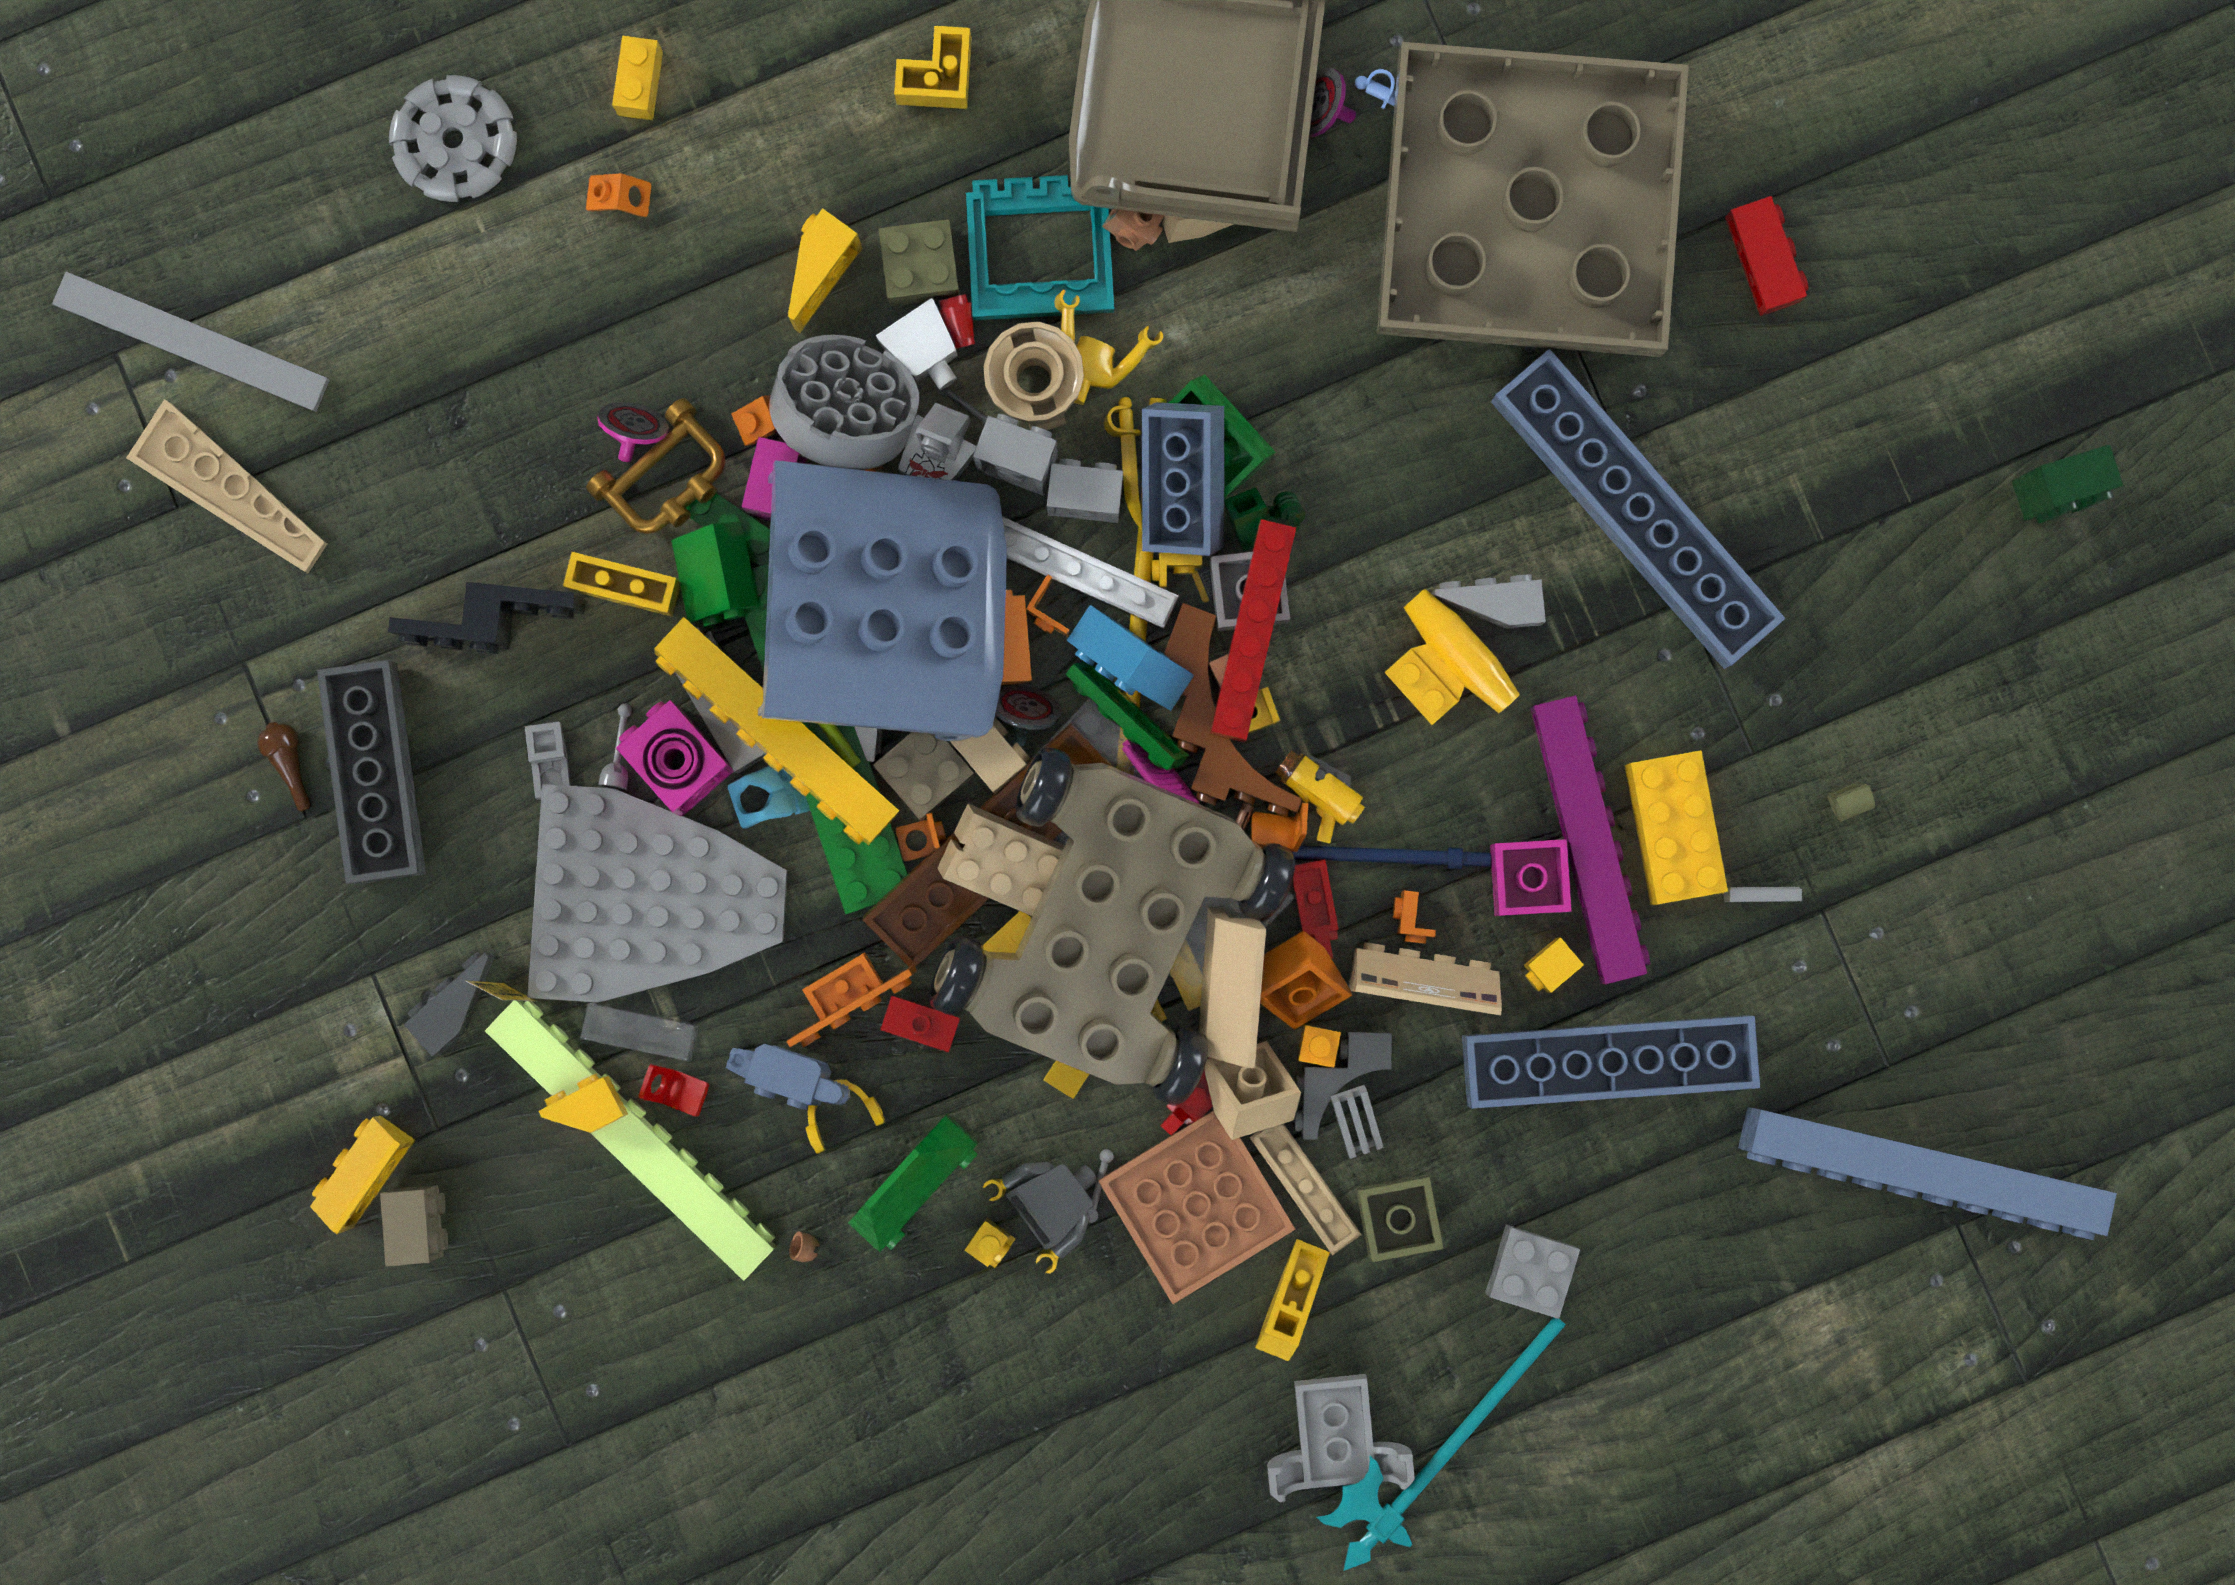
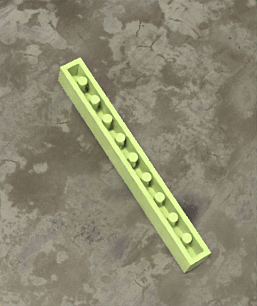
(637, 1143)

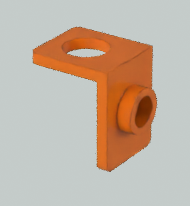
(612, 193)
(1043, 621)
(1279, 829)
(934, 833)

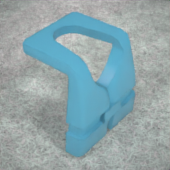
(782, 798)

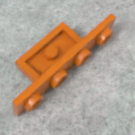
(845, 990)

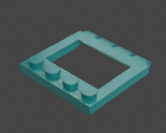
(1034, 298)

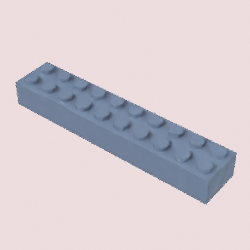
(1637, 509)
(1934, 1173)

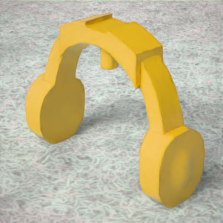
(871, 1104)

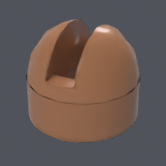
(803, 1247)

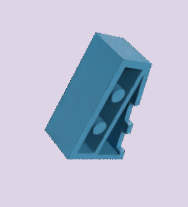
(1128, 658)

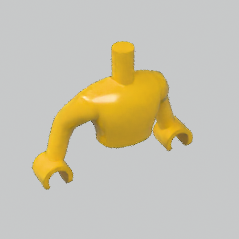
(1098, 356)

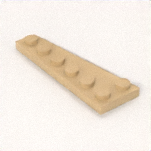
(202, 471)

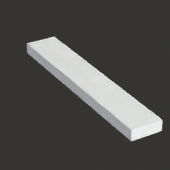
(1088, 574)

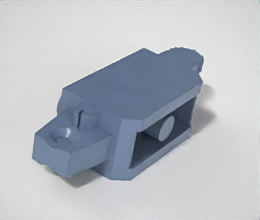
(788, 1074)

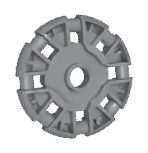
(440, 121)

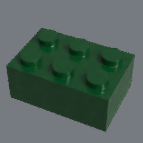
(2068, 485)

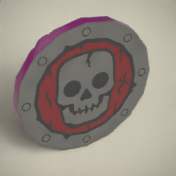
(1329, 101)

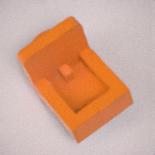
(754, 420)
(1405, 911)

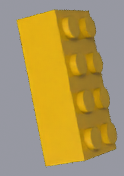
(1676, 828)

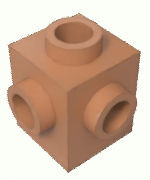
(1134, 228)

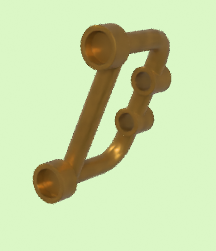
(674, 510)

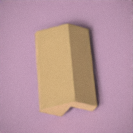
(1232, 987)

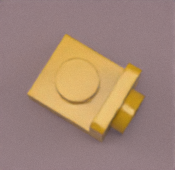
(1181, 564)

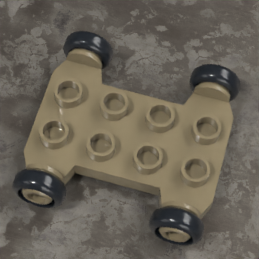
(1111, 925)

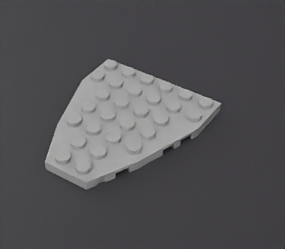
(641, 897)

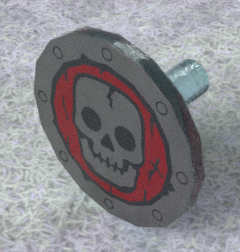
(1026, 709)

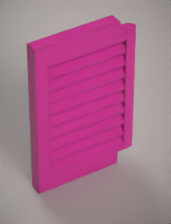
(1157, 776)

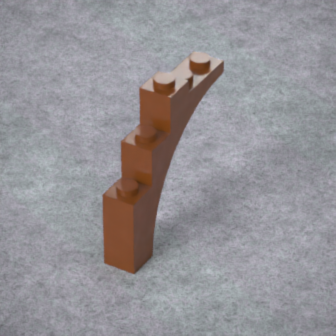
(1221, 764)

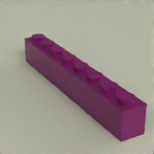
(1590, 843)

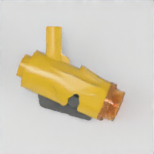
(1324, 788)

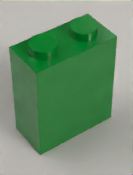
(715, 573)

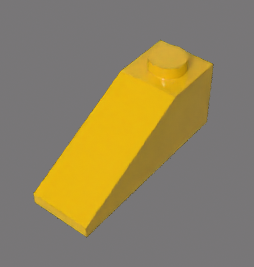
(1292, 1301)

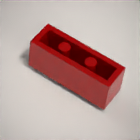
(1767, 255)

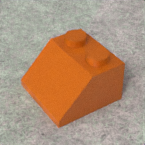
(1301, 981)

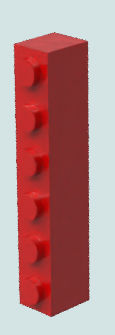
(1253, 630)

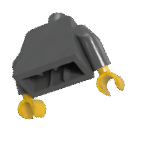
(1050, 1204)

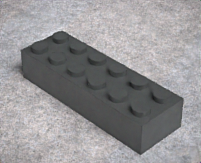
(371, 772)

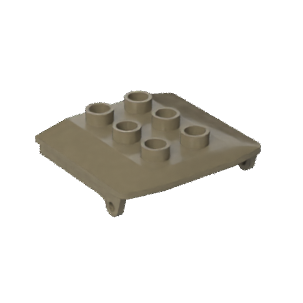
(1196, 108)

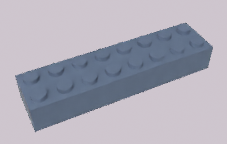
(1611, 1061)

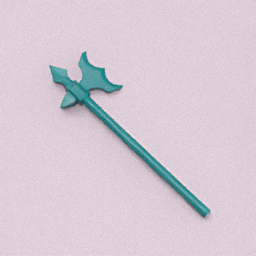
(1361, 1498)

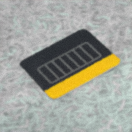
(1203, 582)

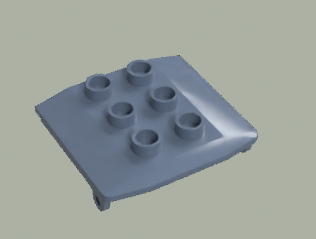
(884, 601)

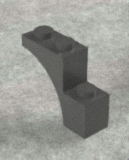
(1363, 1054)

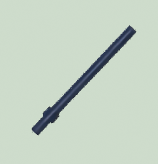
(1453, 857)

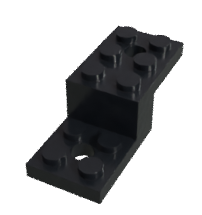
(487, 617)

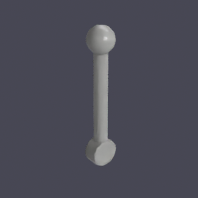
(1106, 1157)

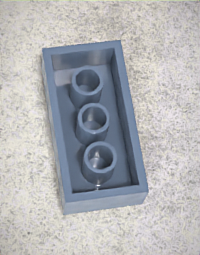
(1183, 478)

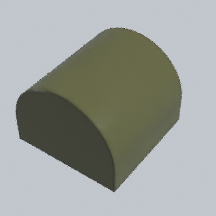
(1851, 800)

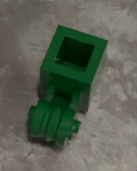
(1248, 509)

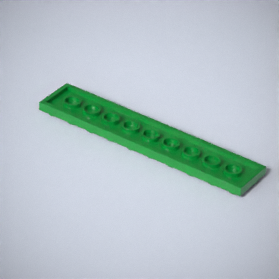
(859, 871)

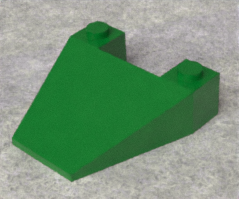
(913, 1183)

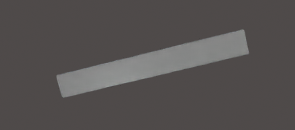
(190, 341)

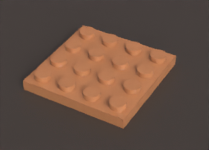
(1196, 1206)

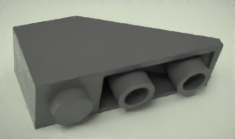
(449, 1013)

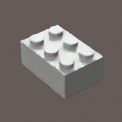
(1016, 453)

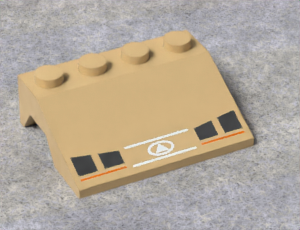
(1425, 980)

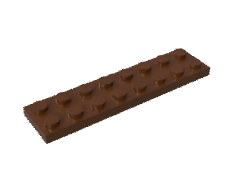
(928, 908)

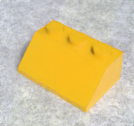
(360, 1173)

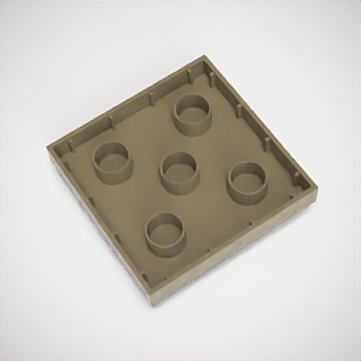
(1533, 199)

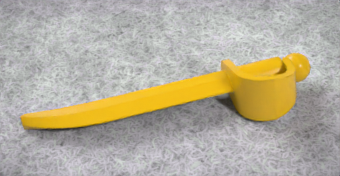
(1128, 449)

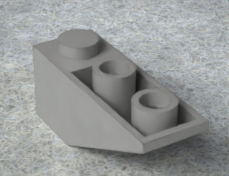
(942, 433)
(1503, 604)

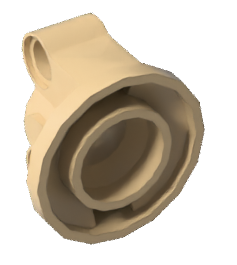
(1031, 346)

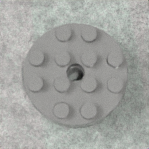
(843, 402)

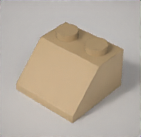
(1252, 1097)

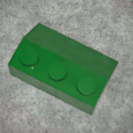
(1243, 446)

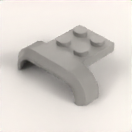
(1336, 1440)

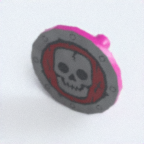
(631, 426)

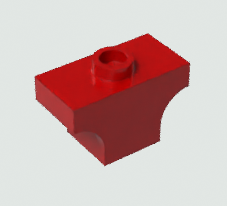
(920, 1023)

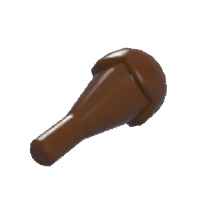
(280, 746)

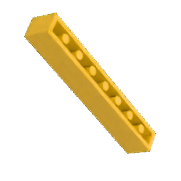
(785, 742)

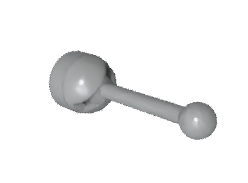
(614, 774)

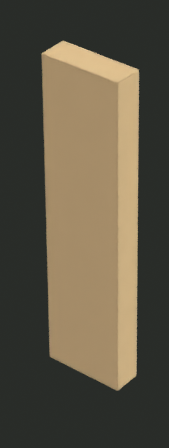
(1306, 1187)

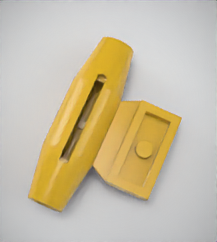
(1449, 661)

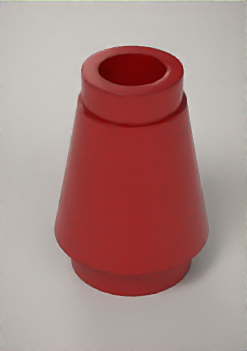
(958, 320)

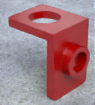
(676, 1089)

